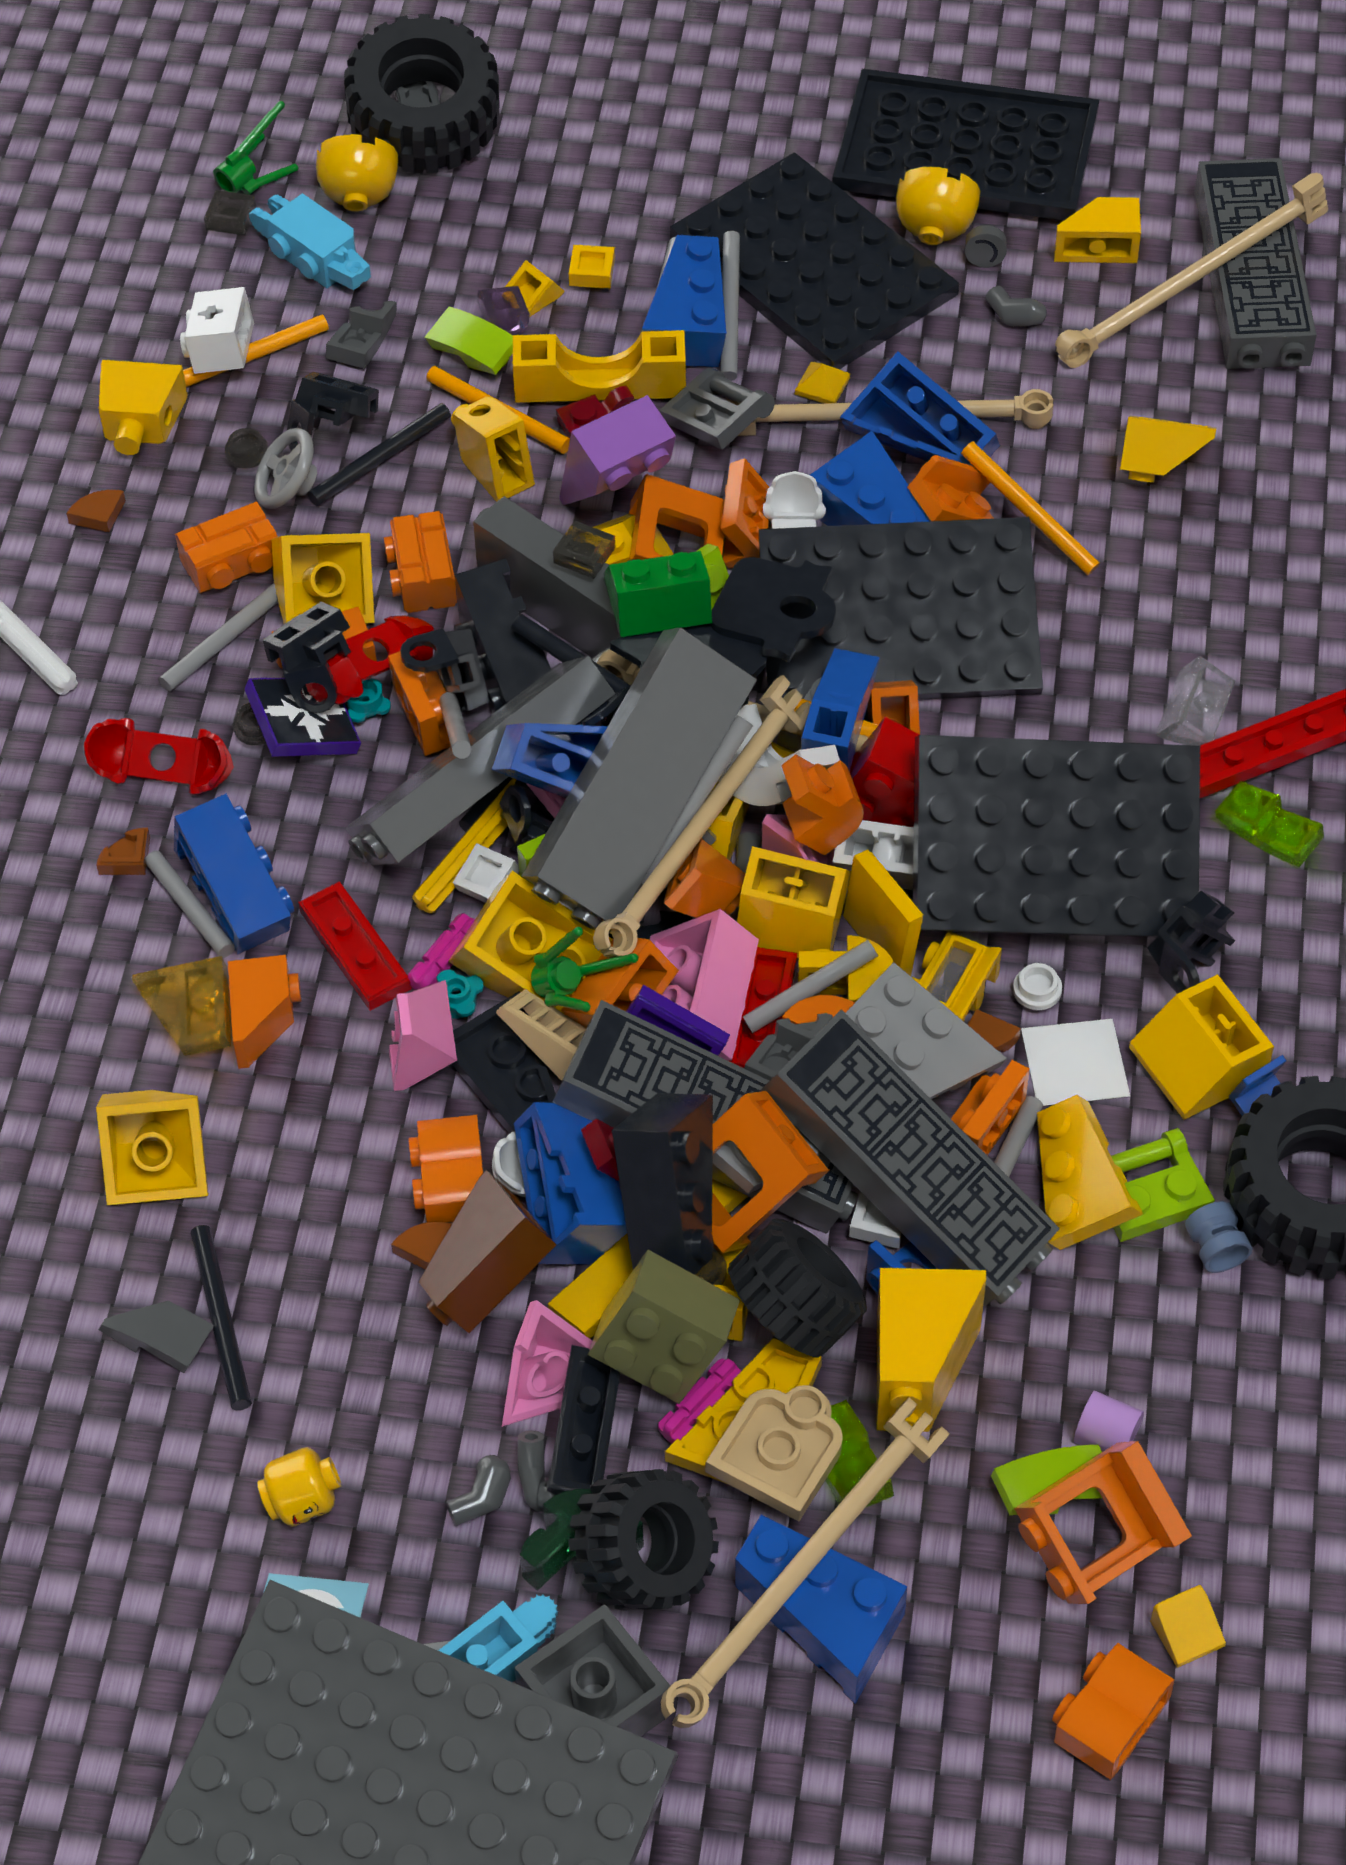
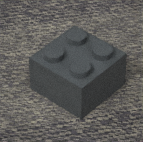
(598, 1673)

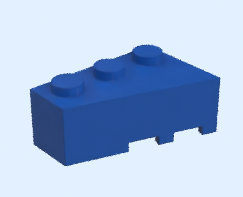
(692, 299)
(916, 415)
(865, 488)
(547, 754)
(232, 872)
(564, 1187)
(839, 1611)

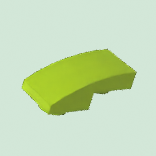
(473, 339)
(1033, 1473)

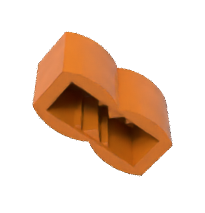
(449, 1165)
(1112, 1709)

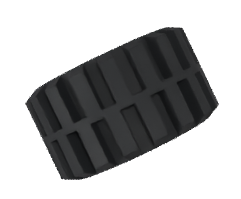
(797, 1287)
(678, 1532)

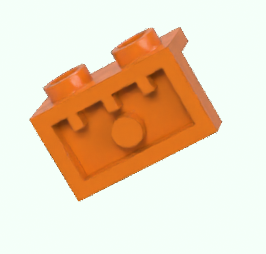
(950, 490)
(743, 512)
(420, 698)
(992, 1105)

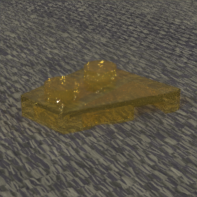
(190, 1003)

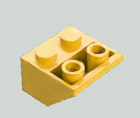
(791, 901)
(1201, 1046)

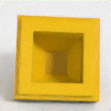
(822, 383)

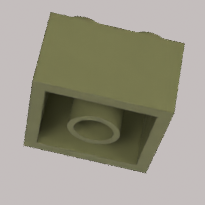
(664, 1327)

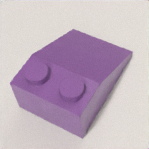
(615, 450)

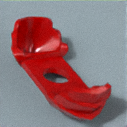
(356, 667)
(121, 751)

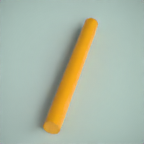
(269, 345)
(471, 394)
(1030, 508)

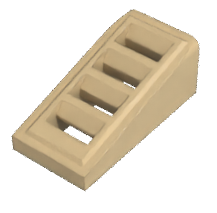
(543, 1030)

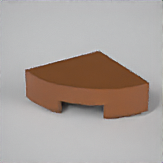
(97, 510)
(126, 855)
(994, 1030)
(420, 1242)

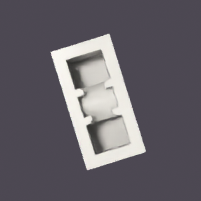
(218, 330)
(890, 845)

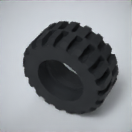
(423, 52)
(1271, 1209)

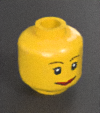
(299, 1486)

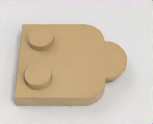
(779, 1448)

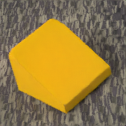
(535, 287)
(1187, 1626)

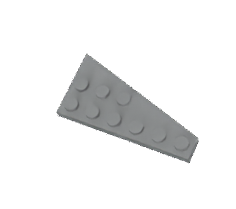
(920, 1038)

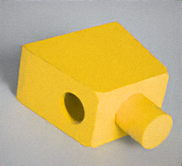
(139, 402)
(493, 433)

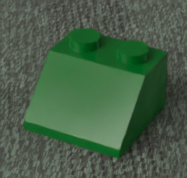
(659, 593)

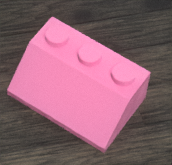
(713, 967)

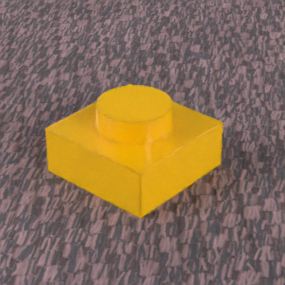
(591, 266)

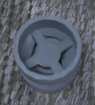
(1218, 1237)

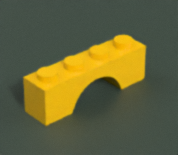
(551, 372)

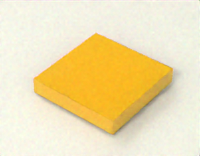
(882, 910)

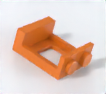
(674, 507)
(777, 1155)
(1134, 1500)

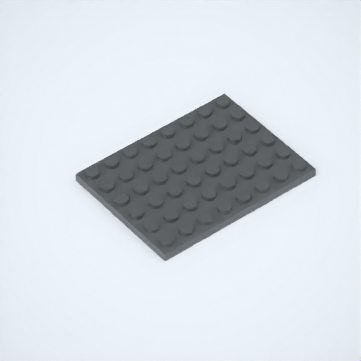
(395, 1754)

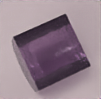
(504, 308)

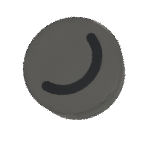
(985, 246)

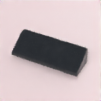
(583, 1423)

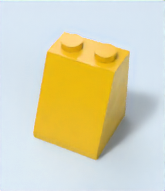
(924, 1336)

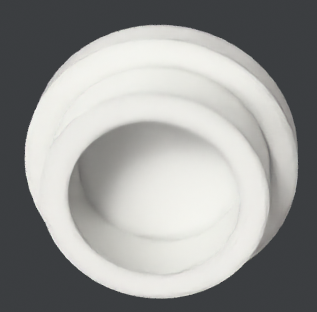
(1037, 987)

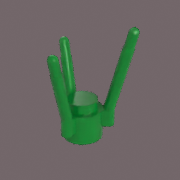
(238, 169)
(560, 976)

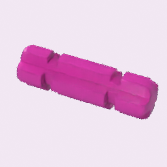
(438, 955)
(700, 1396)

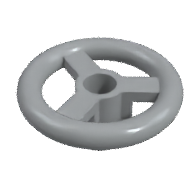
(292, 472)

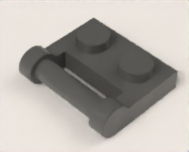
(711, 418)

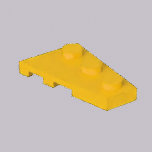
(1079, 1177)
(773, 1368)

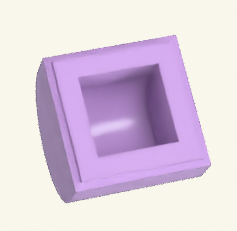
(1107, 1422)

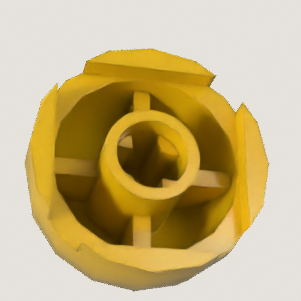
(356, 171)
(936, 205)

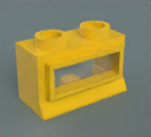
(959, 971)

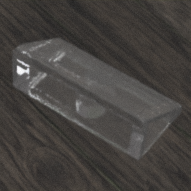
(1196, 704)

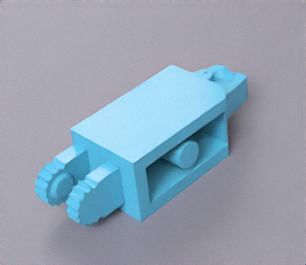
(312, 241)
(505, 1636)

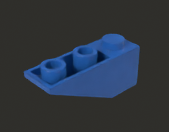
(840, 703)

